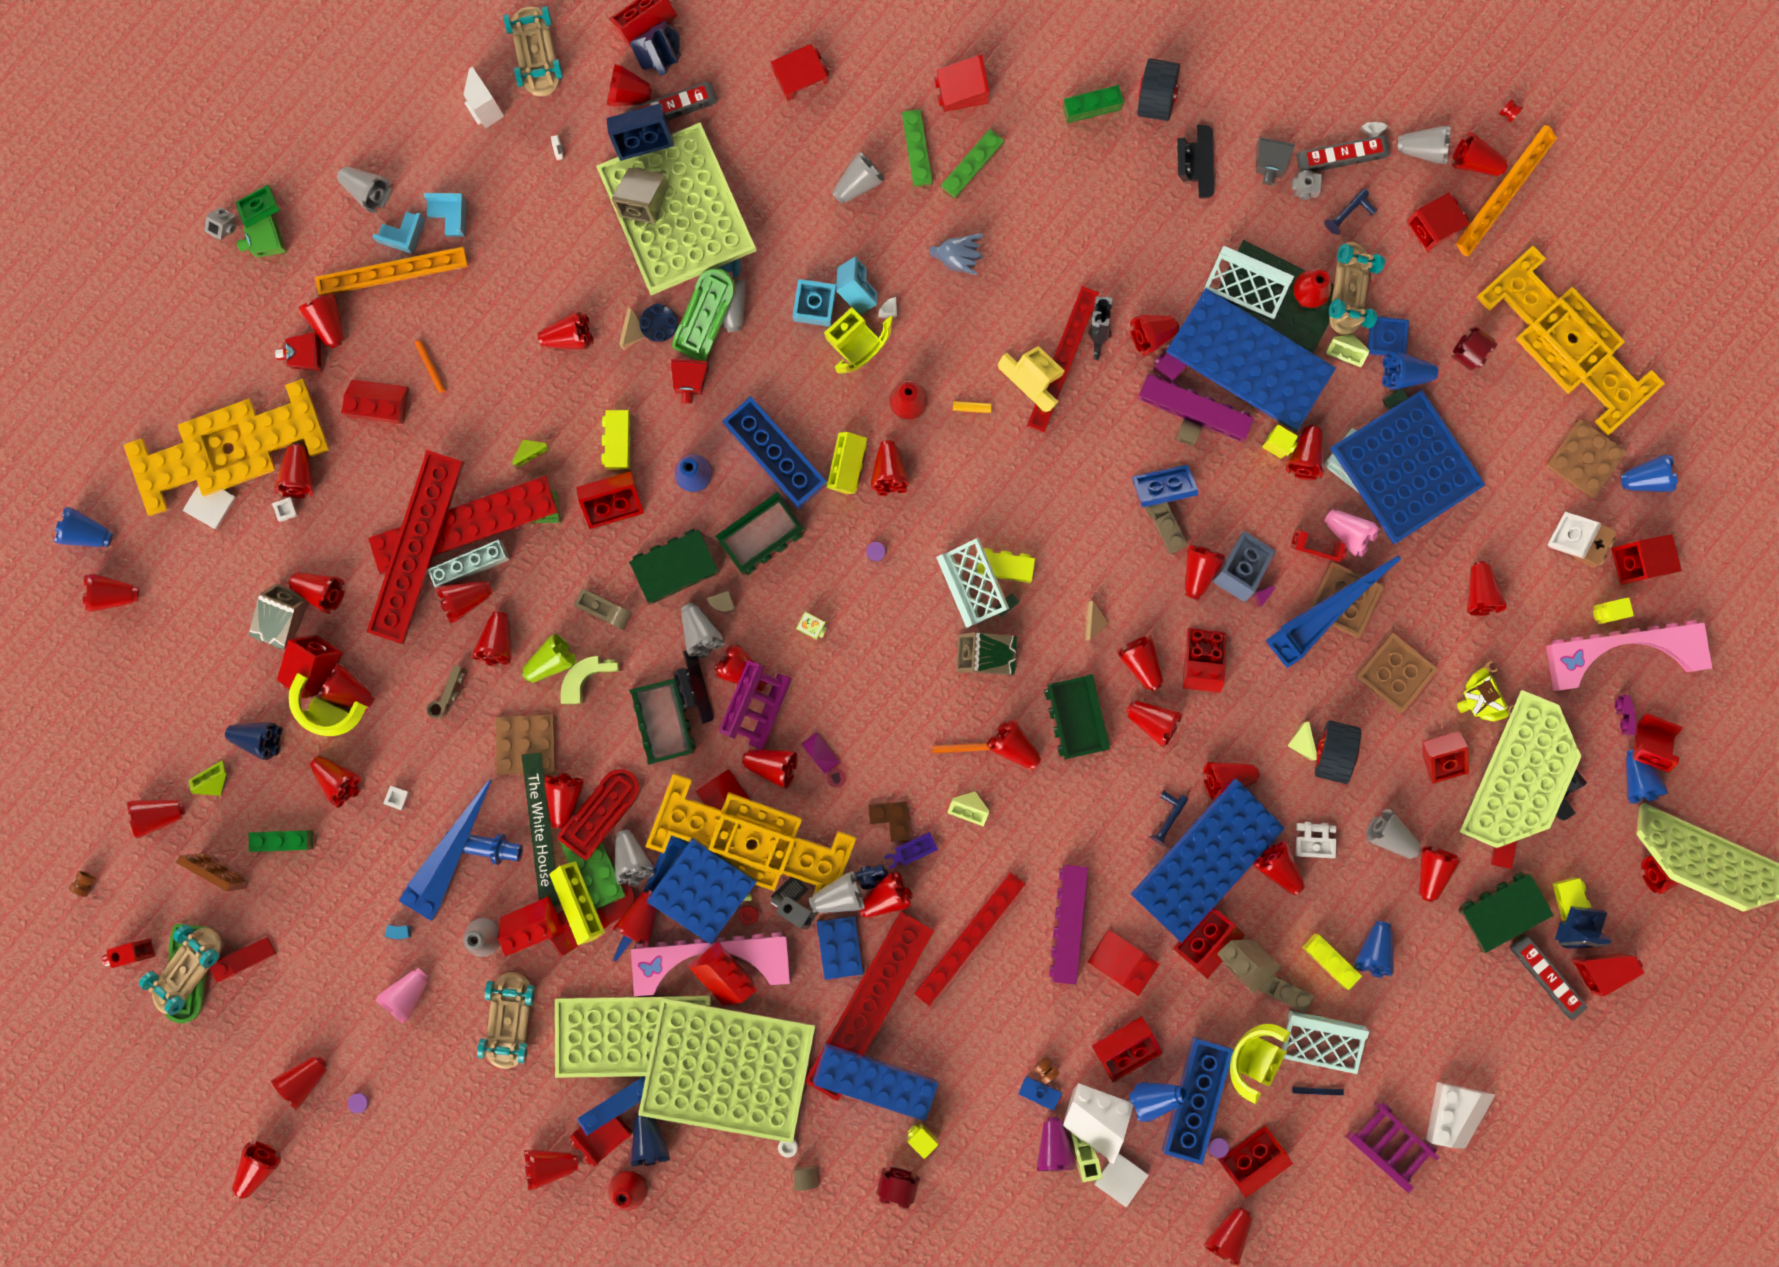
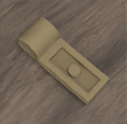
(1167, 527)
(603, 609)
(450, 693)
(1287, 993)

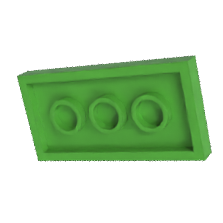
(598, 876)

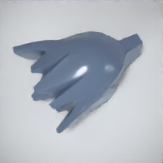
(959, 253)

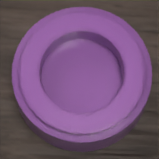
(875, 551)
(358, 1102)
(1218, 1147)

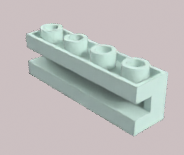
(469, 564)

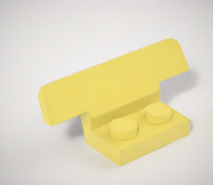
(1033, 375)

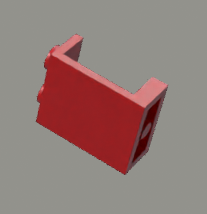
(799, 70)
(1299, 540)
(1656, 742)
(601, 1141)

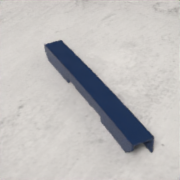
(1319, 1091)

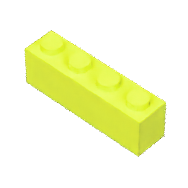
(577, 903)

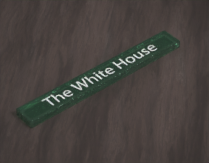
(540, 825)

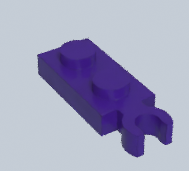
(913, 850)

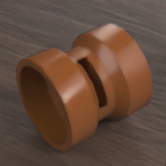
(82, 884)
(1046, 1070)

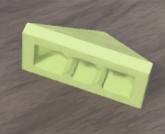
(1348, 349)
(1303, 742)
(969, 808)

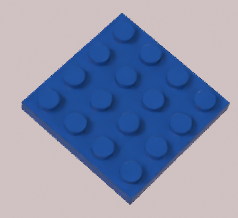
(701, 891)

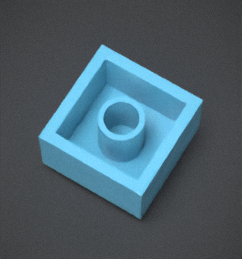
(814, 302)

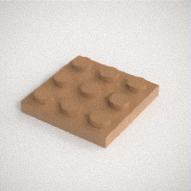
(1586, 458)
(1357, 615)
(1396, 673)
(523, 736)

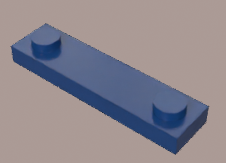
(612, 1107)

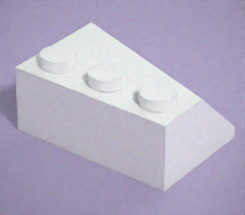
(480, 101)
(1456, 1114)
(1098, 1119)

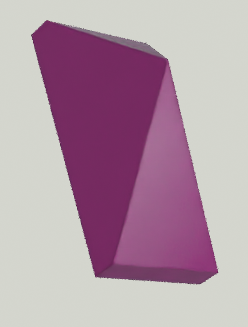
(820, 753)

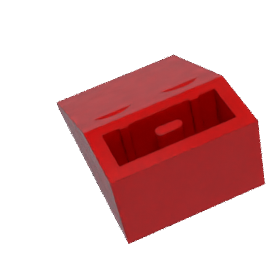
(1204, 660)

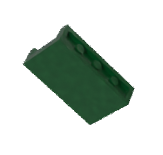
(673, 566)
(1077, 717)
(1506, 911)

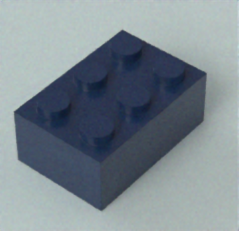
(640, 132)

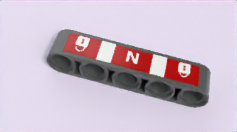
(684, 101)
(1343, 154)
(1548, 977)

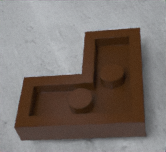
(894, 813)

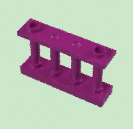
(741, 699)
(1375, 1151)

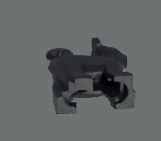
(1100, 325)

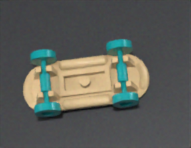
(532, 38)
(1350, 288)
(184, 970)
(507, 1020)

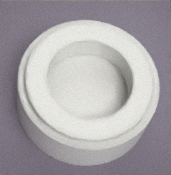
(788, 1149)

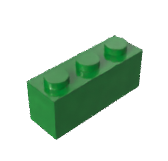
(1092, 104)
(280, 840)

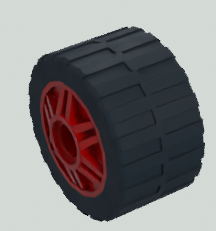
(1158, 89)
(1338, 752)

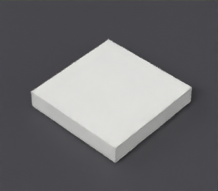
(210, 508)
(1574, 535)
(1121, 1180)

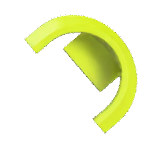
(856, 340)
(322, 716)
(1257, 1058)

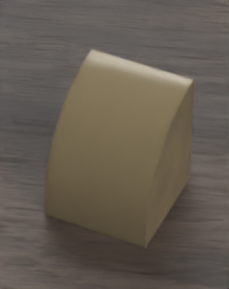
(1188, 432)
(722, 602)
(805, 1178)

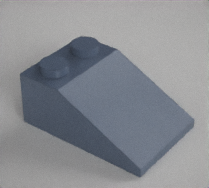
(1244, 566)

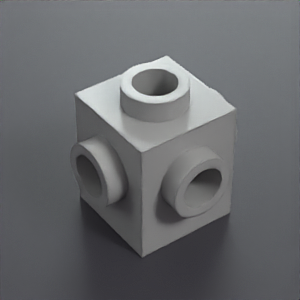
(1306, 185)
(220, 223)

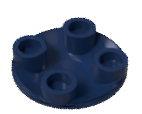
(658, 323)

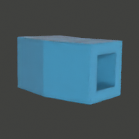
(398, 932)

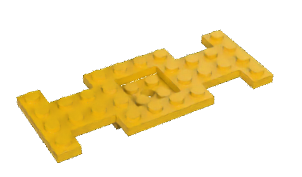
(1584, 361)
(205, 457)
(727, 836)

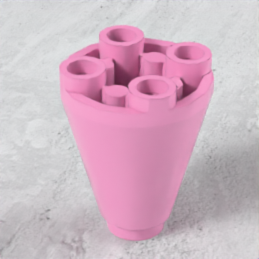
(1352, 531)
(403, 995)

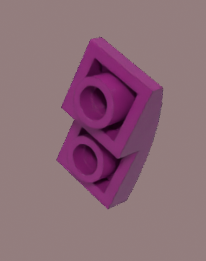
(1625, 707)

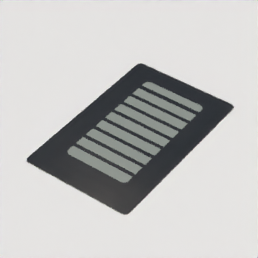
(792, 887)

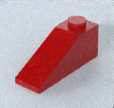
(242, 960)

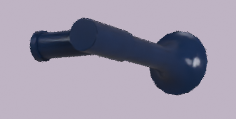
(1333, 225)
(1178, 806)

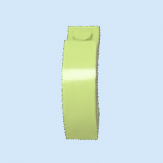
(576, 677)
(1086, 1160)

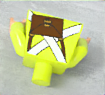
(1484, 696)

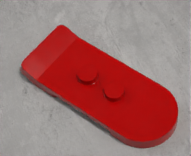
(600, 813)
(566, 941)

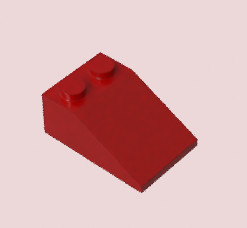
(1123, 963)

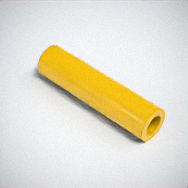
(972, 407)

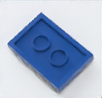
(1165, 486)
(839, 947)

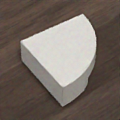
(1374, 129)
(557, 147)
(888, 309)

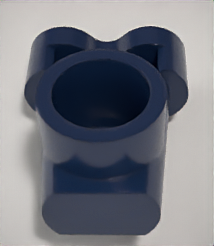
(868, 876)

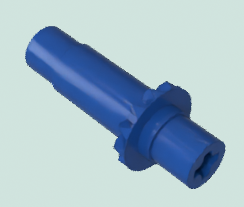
(494, 848)

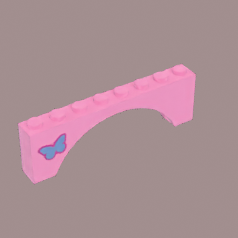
(1684, 643)
(767, 954)

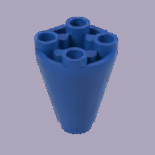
(1406, 371)
(1651, 476)
(697, 478)
(81, 530)
(1643, 781)
(1377, 951)
(1156, 1099)

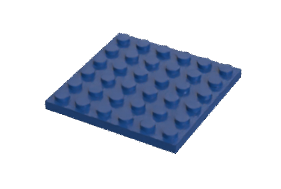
(1407, 467)

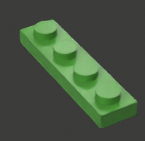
(917, 148)
(972, 163)

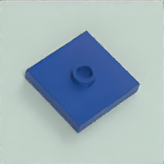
(1388, 336)

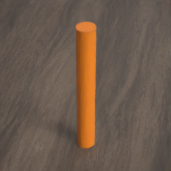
(430, 367)
(960, 748)

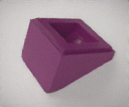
(1262, 595)

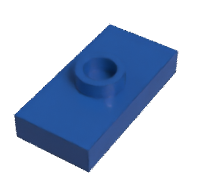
(1039, 1093)

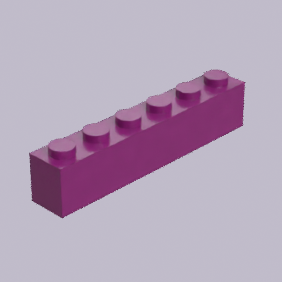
(1195, 408)
(1069, 924)

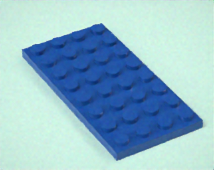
(1251, 360)
(1207, 860)

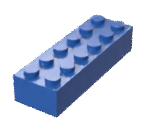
(774, 452)
(1204, 1081)
(875, 1082)

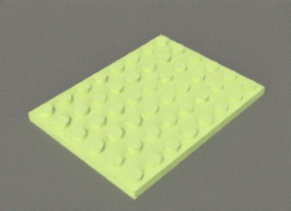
(697, 219)
(726, 1070)

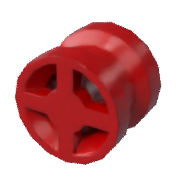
(1511, 110)

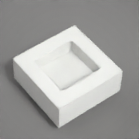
(285, 509)
(396, 798)

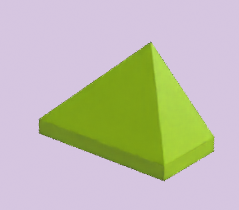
(528, 451)
(209, 781)

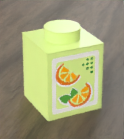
(812, 626)

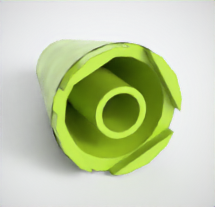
(549, 660)

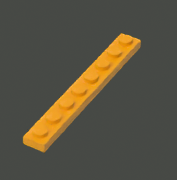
(1506, 190)
(391, 271)

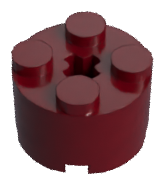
(1473, 348)
(897, 1187)

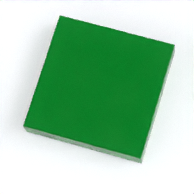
(257, 206)

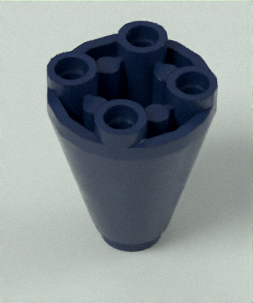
(256, 738)
(647, 1143)

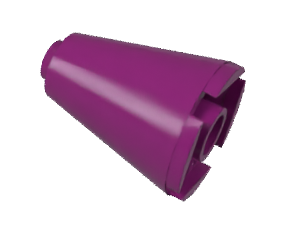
(1055, 1149)

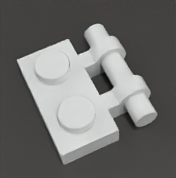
(1315, 847)

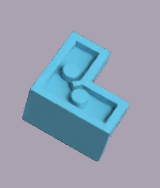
(452, 208)
(403, 238)
(853, 286)

